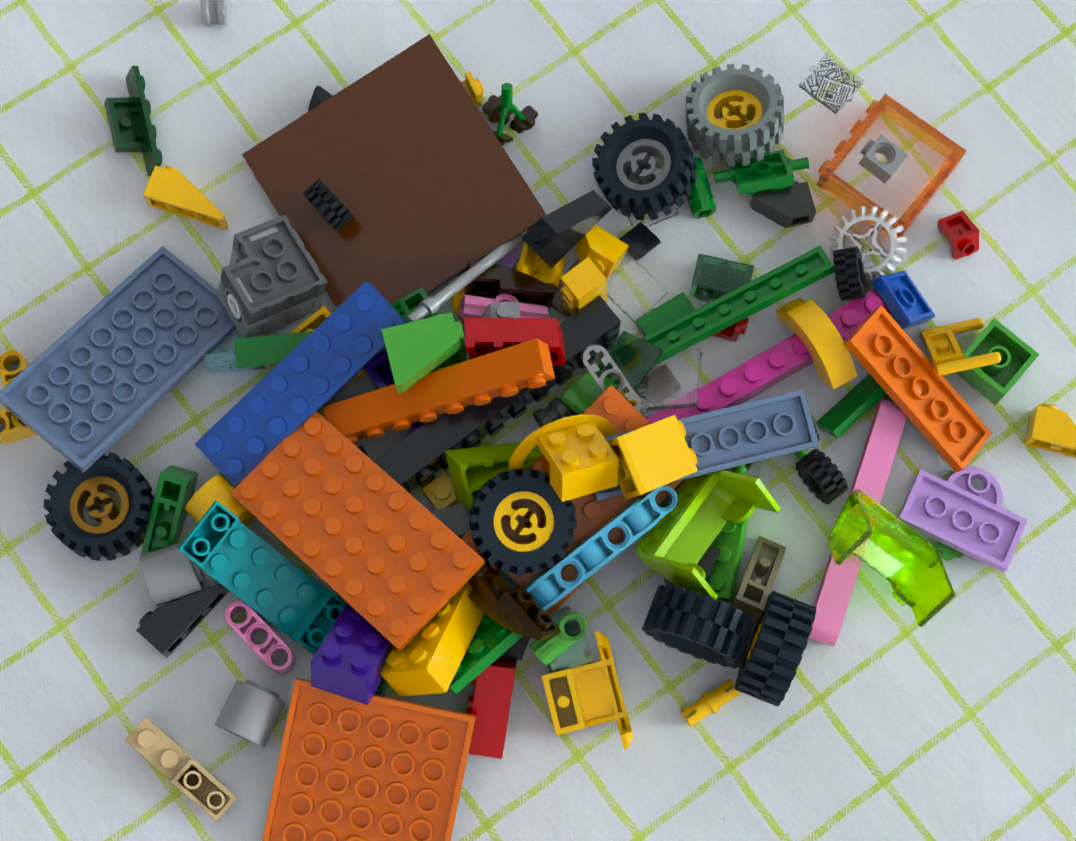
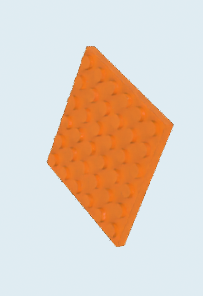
(367, 769)

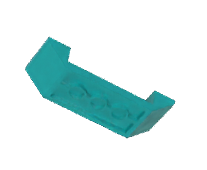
(262, 577)

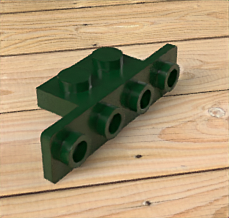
(131, 122)

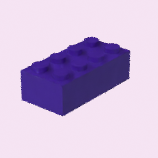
(350, 658)

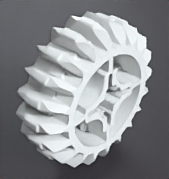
(880, 222)

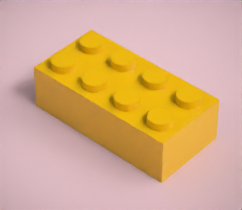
(436, 651)

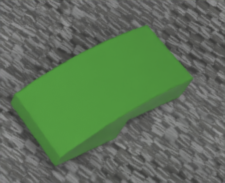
(584, 392)

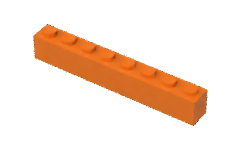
(443, 391)

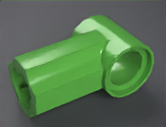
(552, 647)

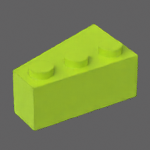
(477, 465)

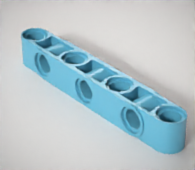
(597, 549)

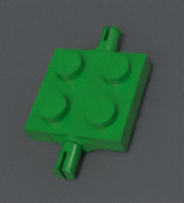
(769, 173)

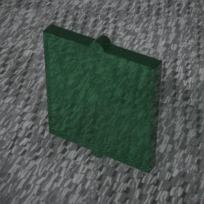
(633, 357)

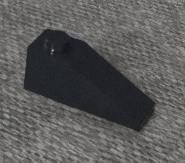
(563, 228)
(176, 620)

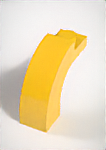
(821, 339)

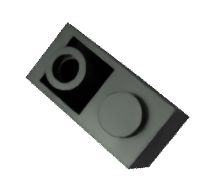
(786, 206)

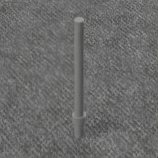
(430, 305)

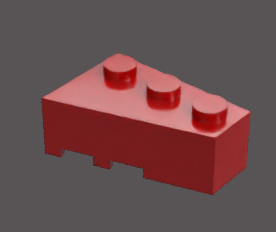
(494, 334)
(492, 707)

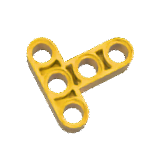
(14, 427)

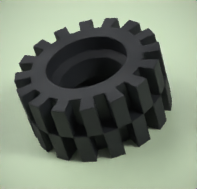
(328, 205)
(849, 273)
(821, 476)

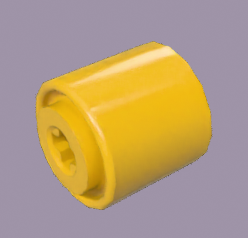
(217, 489)

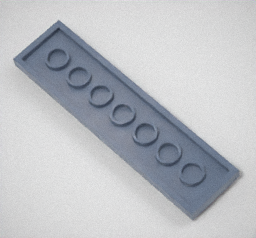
(743, 434)

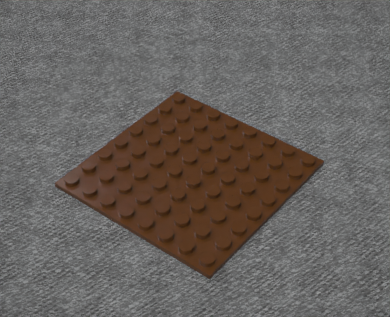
(409, 167)

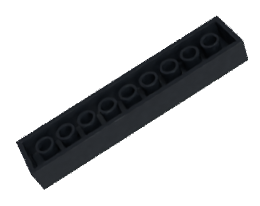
(423, 451)

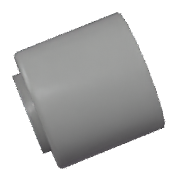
(170, 574)
(250, 712)

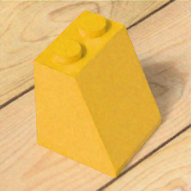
(653, 457)

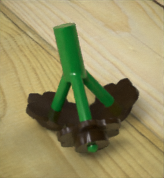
(502, 108)

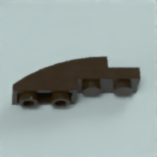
(509, 607)

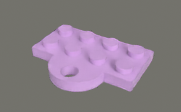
(964, 516)

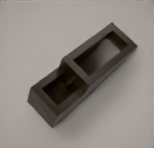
(505, 280)

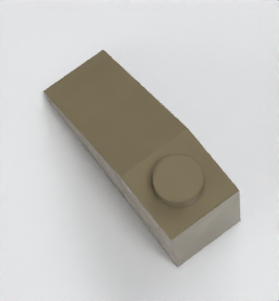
(758, 578)

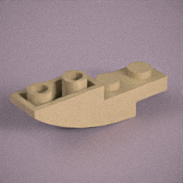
(181, 768)

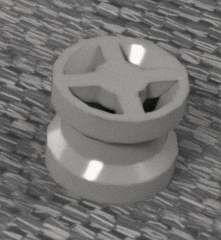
(213, 11)

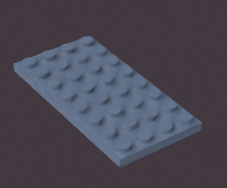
(119, 359)

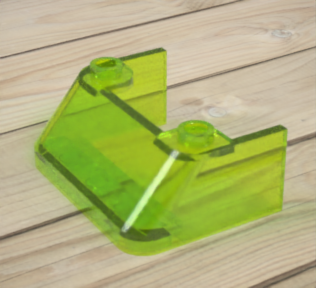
(894, 553)

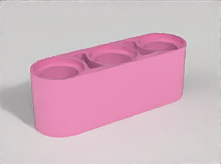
(253, 625)

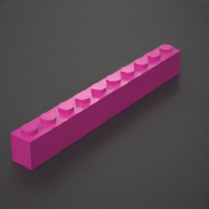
(771, 365)

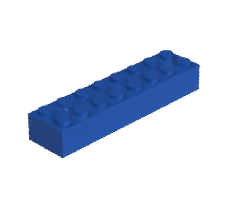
(300, 383)

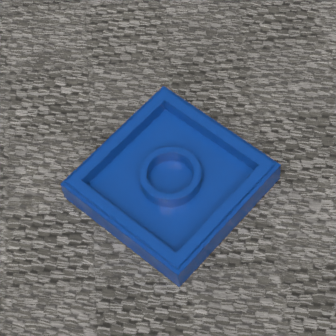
(903, 299)

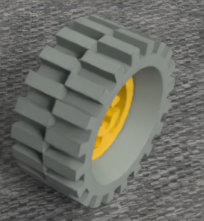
(737, 97)

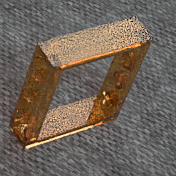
(912, 123)

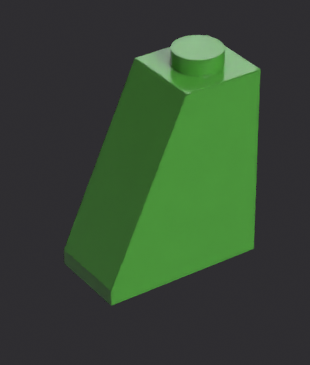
(420, 347)

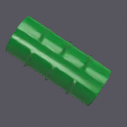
(701, 198)

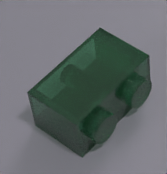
(717, 277)

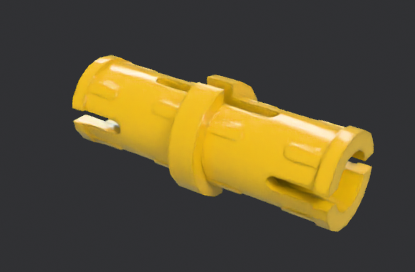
(709, 702)

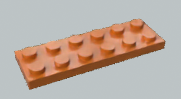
(917, 388)

